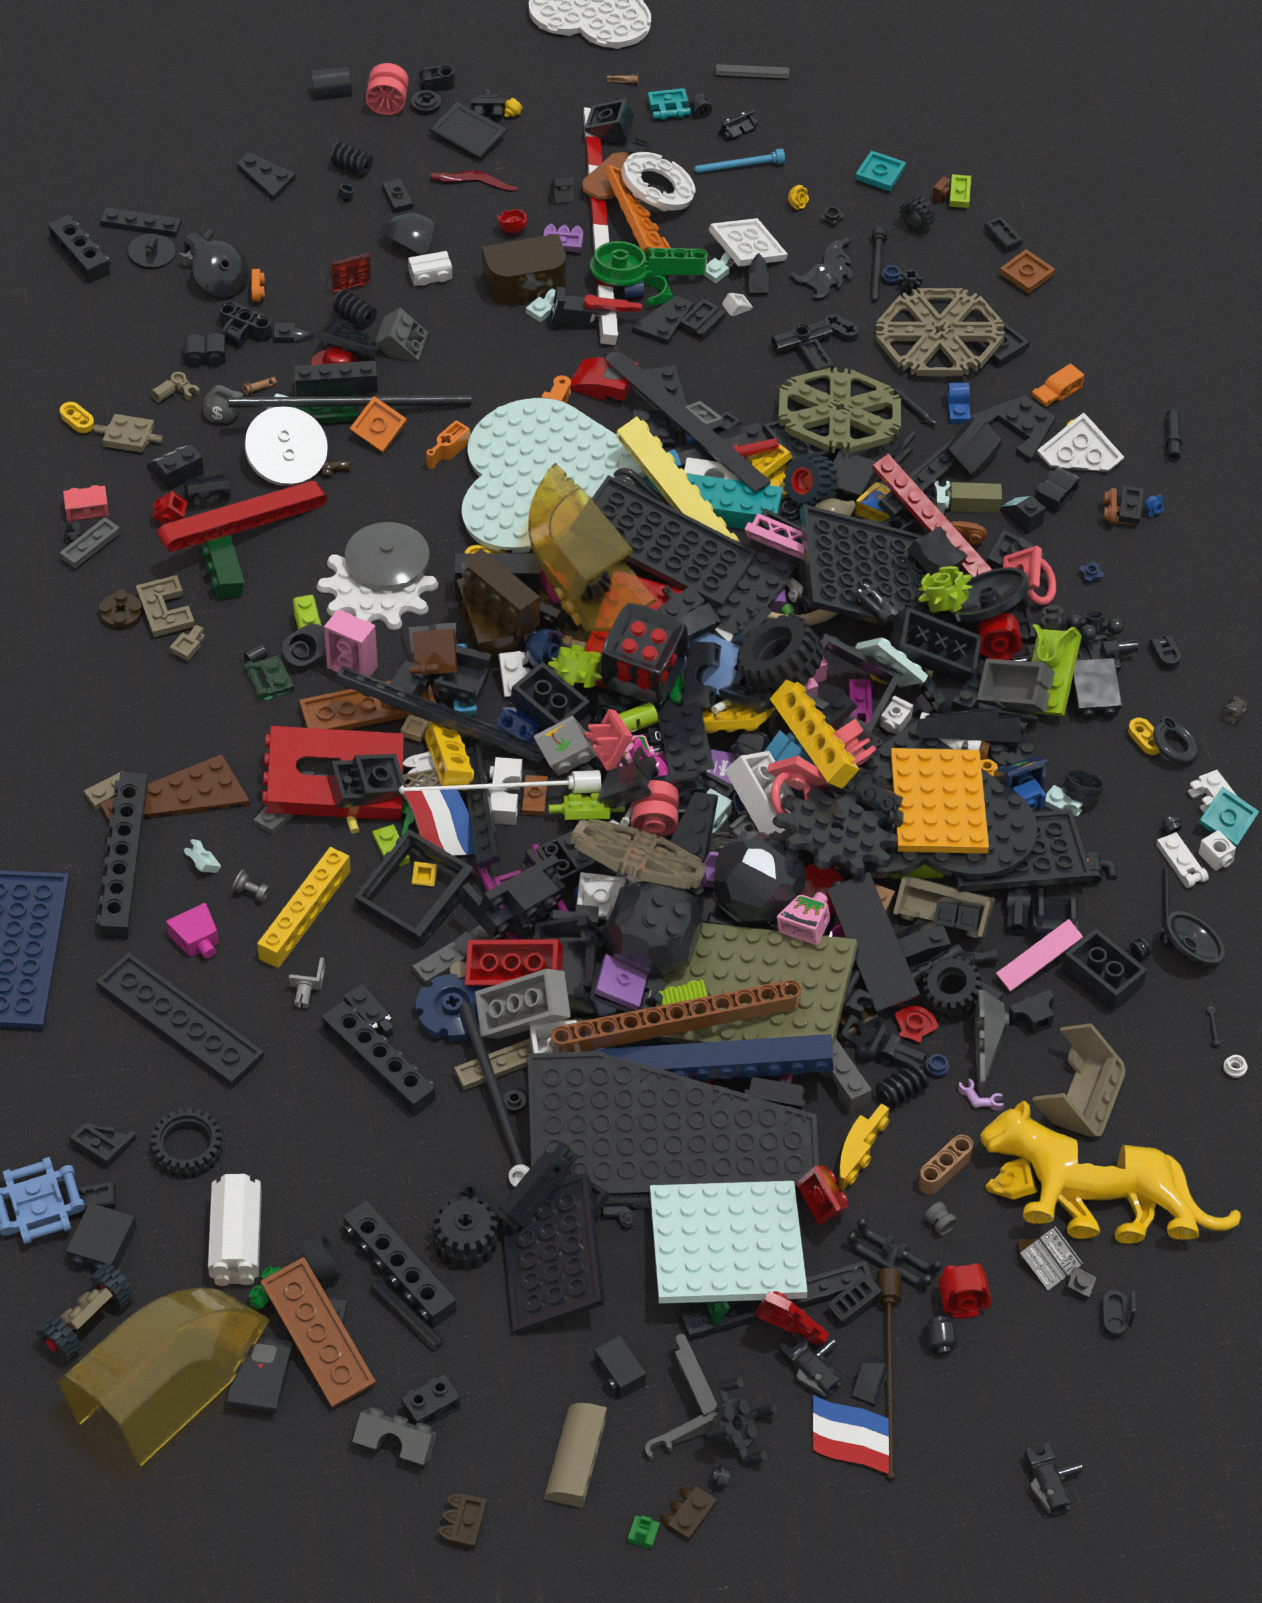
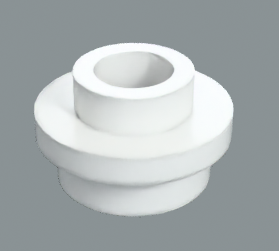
(1237, 1061)

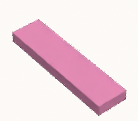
(1039, 955)

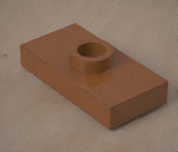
(534, 796)

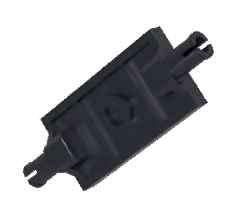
(1100, 648)

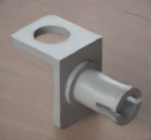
(306, 984)

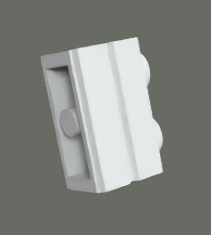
(430, 268)

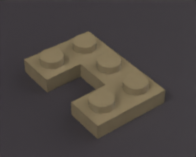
(159, 618)

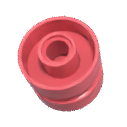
(387, 89)
(657, 812)

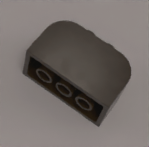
(524, 269)
(484, 630)

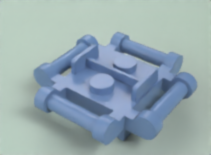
(39, 1201)

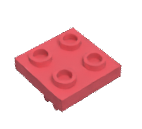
(609, 739)

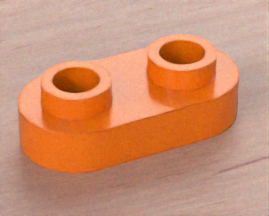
(257, 290)

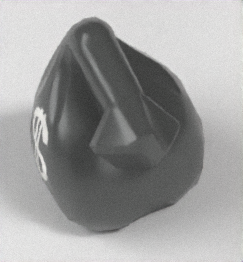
(216, 405)

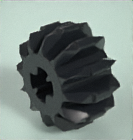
(597, 586)

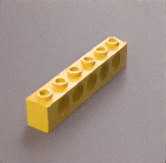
(814, 733)
(304, 907)

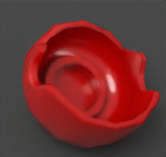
(512, 221)

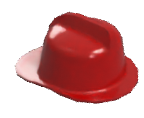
(333, 355)

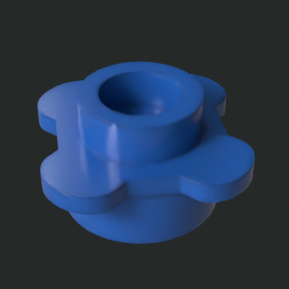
(1154, 505)

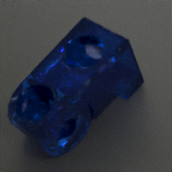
(517, 724)

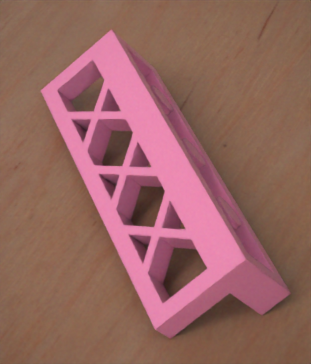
(775, 540)

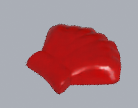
(915, 1022)

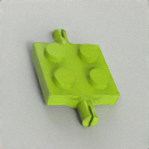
(584, 807)

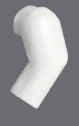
(796, 589)

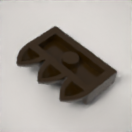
(688, 1514)
(465, 1520)

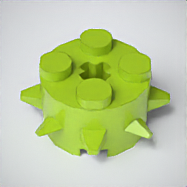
(945, 589)
(577, 665)

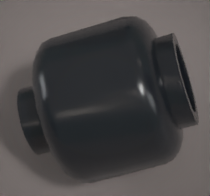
(940, 1335)

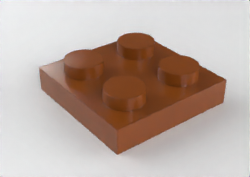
(1027, 271)

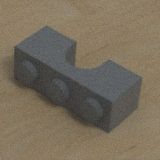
(851, 1085)
(415, 1439)

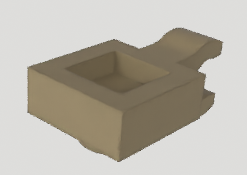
(188, 645)

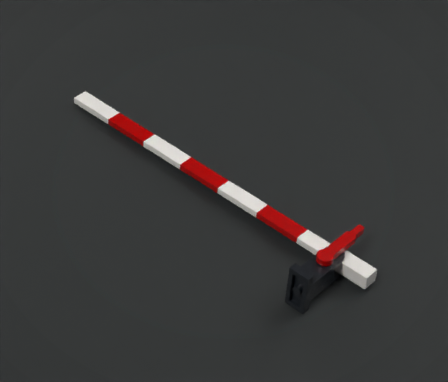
(592, 310)

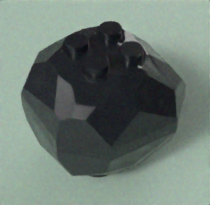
(757, 877)
(652, 928)

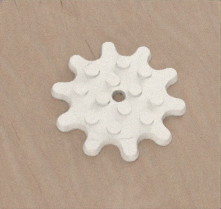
(371, 603)

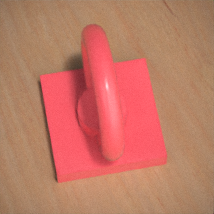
(1031, 562)
(796, 774)

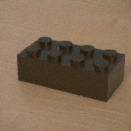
(501, 593)

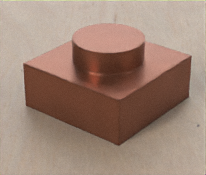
(941, 190)

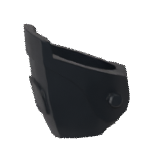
(750, 743)

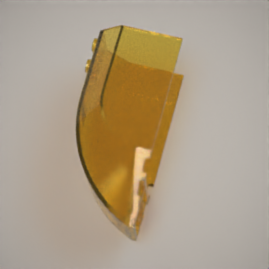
(575, 546)
(163, 1365)

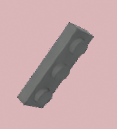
(90, 542)

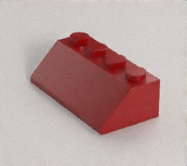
(504, 960)

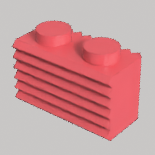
(86, 503)

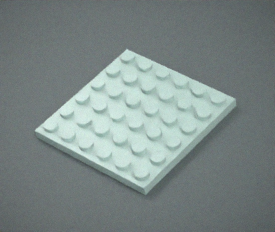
(727, 1241)

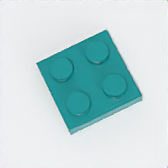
(880, 170)
(1228, 815)

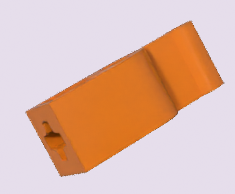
(1059, 385)
(449, 444)

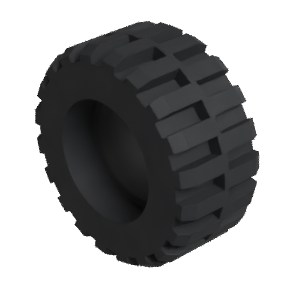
(780, 651)

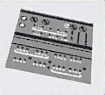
(1051, 1258)

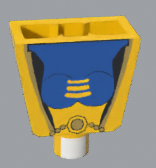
(867, 503)

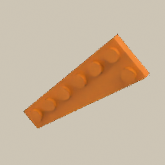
(636, 214)

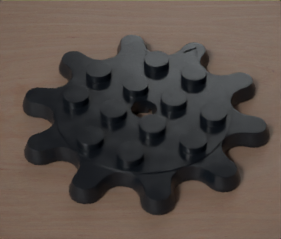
(835, 831)

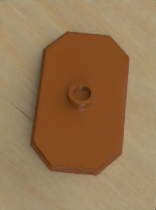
(597, 182)

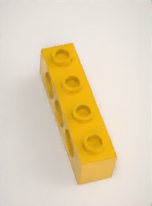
(448, 755)

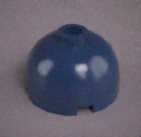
(544, 646)

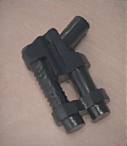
(882, 607)

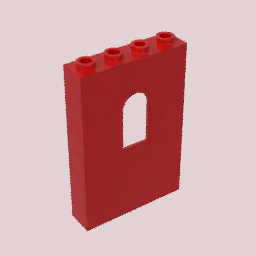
(312, 794)

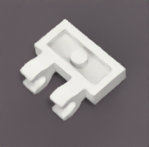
(1209, 784)

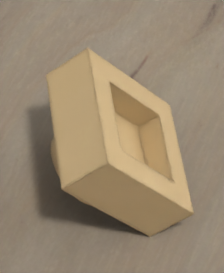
(414, 728)

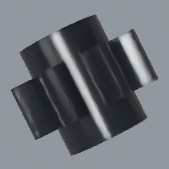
(910, 280)

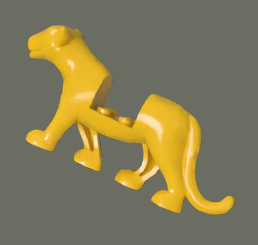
(1141, 1176)

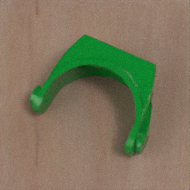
(660, 283)

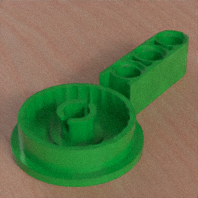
(627, 264)

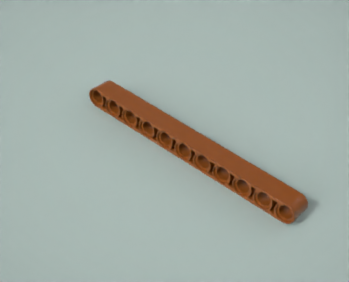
(687, 1015)

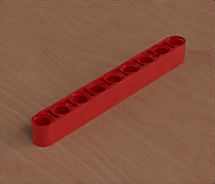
(241, 516)

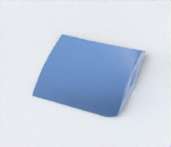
(724, 674)

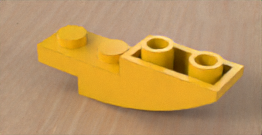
(858, 1145)

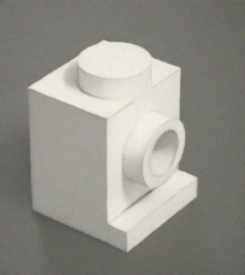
(896, 715)

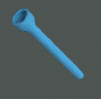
(775, 157)

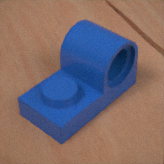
(958, 402)

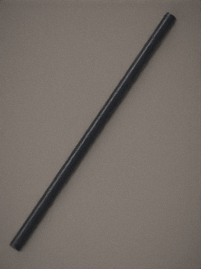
(347, 401)

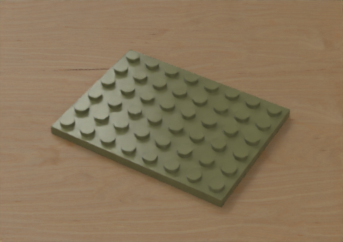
(752, 957)

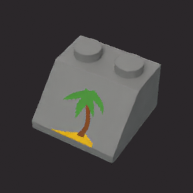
(565, 746)

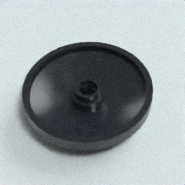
(992, 594)

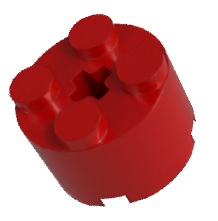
(1000, 636)
(964, 1290)

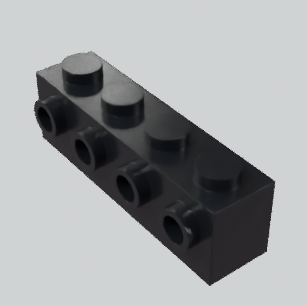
(336, 379)

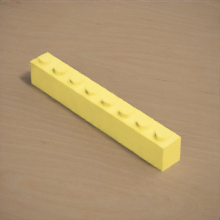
(666, 476)

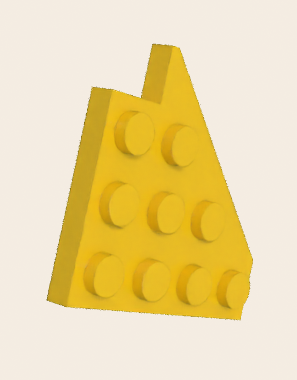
(734, 718)

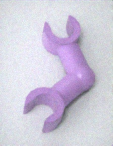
(978, 1102)

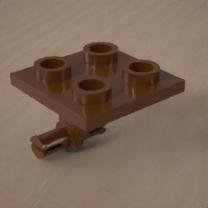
(434, 652)

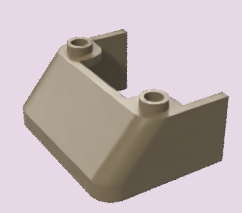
(920, 896)
(1093, 1086)

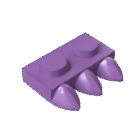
(571, 241)

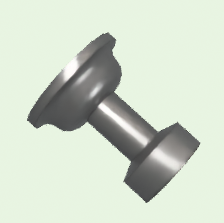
(242, 883)

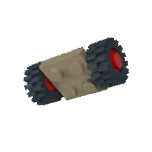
(108, 1286)

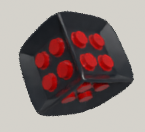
(644, 653)

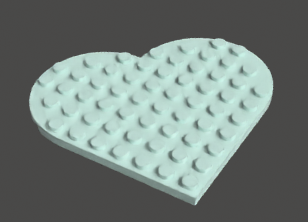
(513, 453)

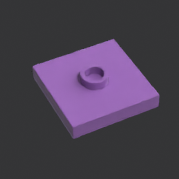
(620, 983)

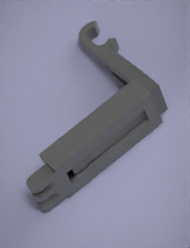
(702, 1397)

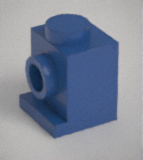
(1032, 794)

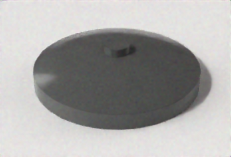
(387, 556)

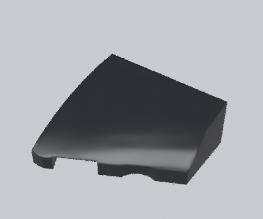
(591, 911)

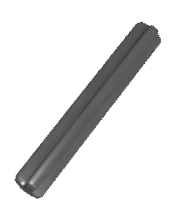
(752, 71)

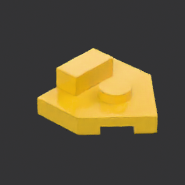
(1014, 1180)

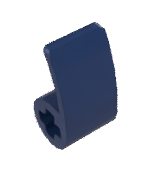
(634, 290)

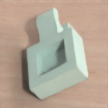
(718, 269)
(541, 307)
(942, 500)
(1058, 801)
(203, 859)

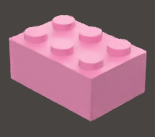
(350, 643)

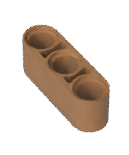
(947, 1155)

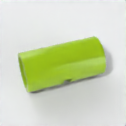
(639, 717)

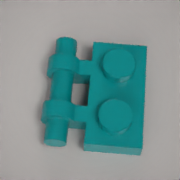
(668, 99)

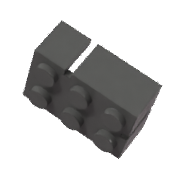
(1016, 685)

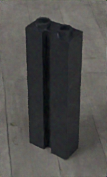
(878, 949)

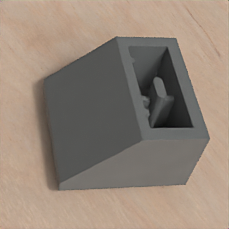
(401, 336)

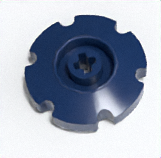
(440, 1009)

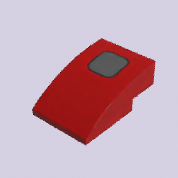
(599, 380)

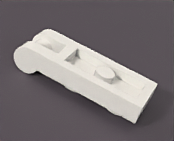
(1181, 860)

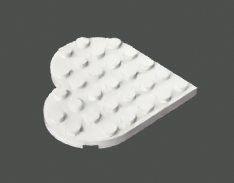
(599, 21)

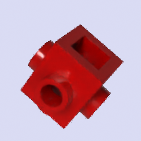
(169, 508)

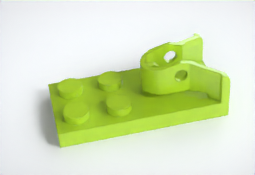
(1060, 653)

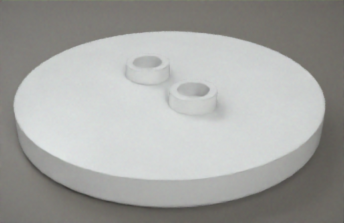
(285, 446)

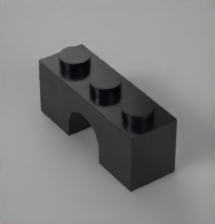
(700, 657)

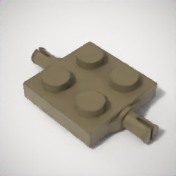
(128, 433)

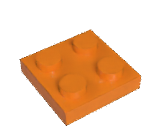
(378, 424)

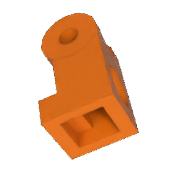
(560, 389)

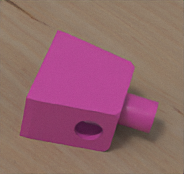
(194, 931)

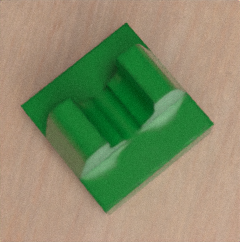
(643, 1532)

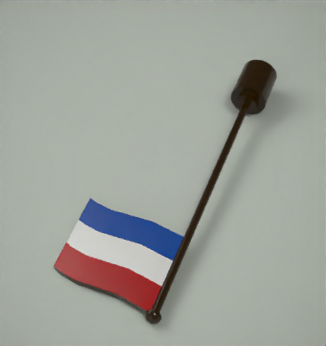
(852, 1432)

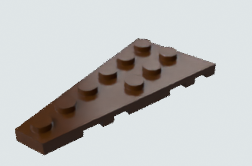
(191, 791)

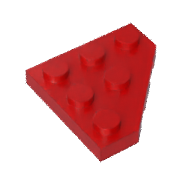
(787, 1316)

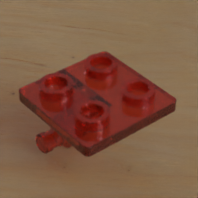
(350, 272)

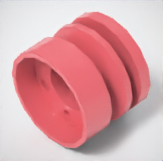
(849, 735)

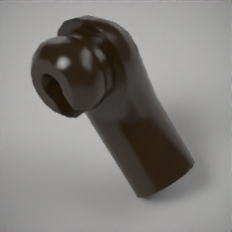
(339, 465)

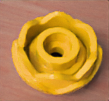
(798, 197)

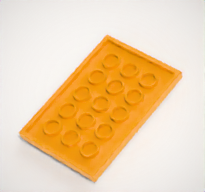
(940, 800)

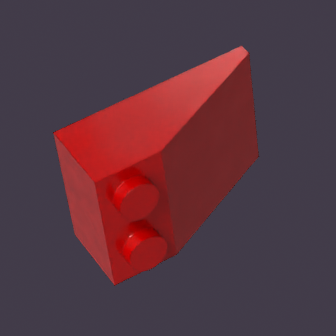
(822, 1194)

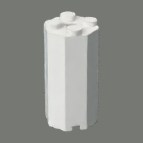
(235, 1230)

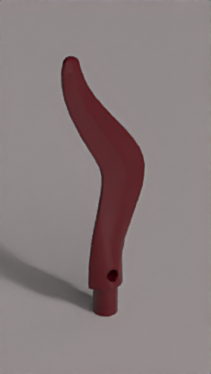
(471, 175)

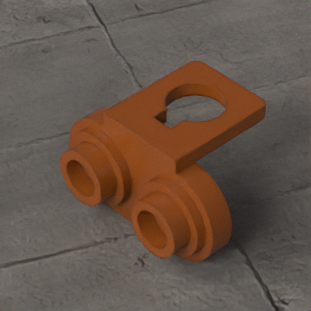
(1112, 509)
(971, 532)

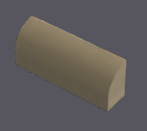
(576, 1454)

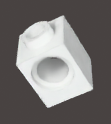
(1217, 850)

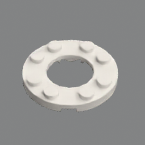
(646, 161)

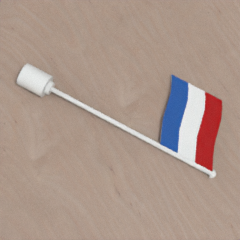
(445, 819)

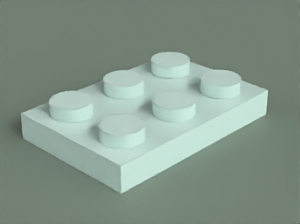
(889, 656)

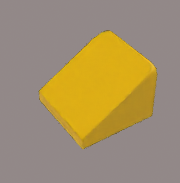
(424, 874)

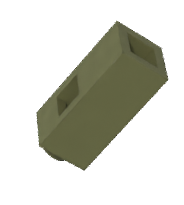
(975, 497)

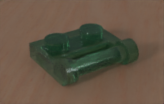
(274, 674)

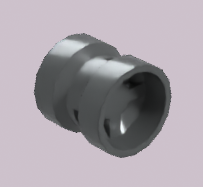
(941, 1218)

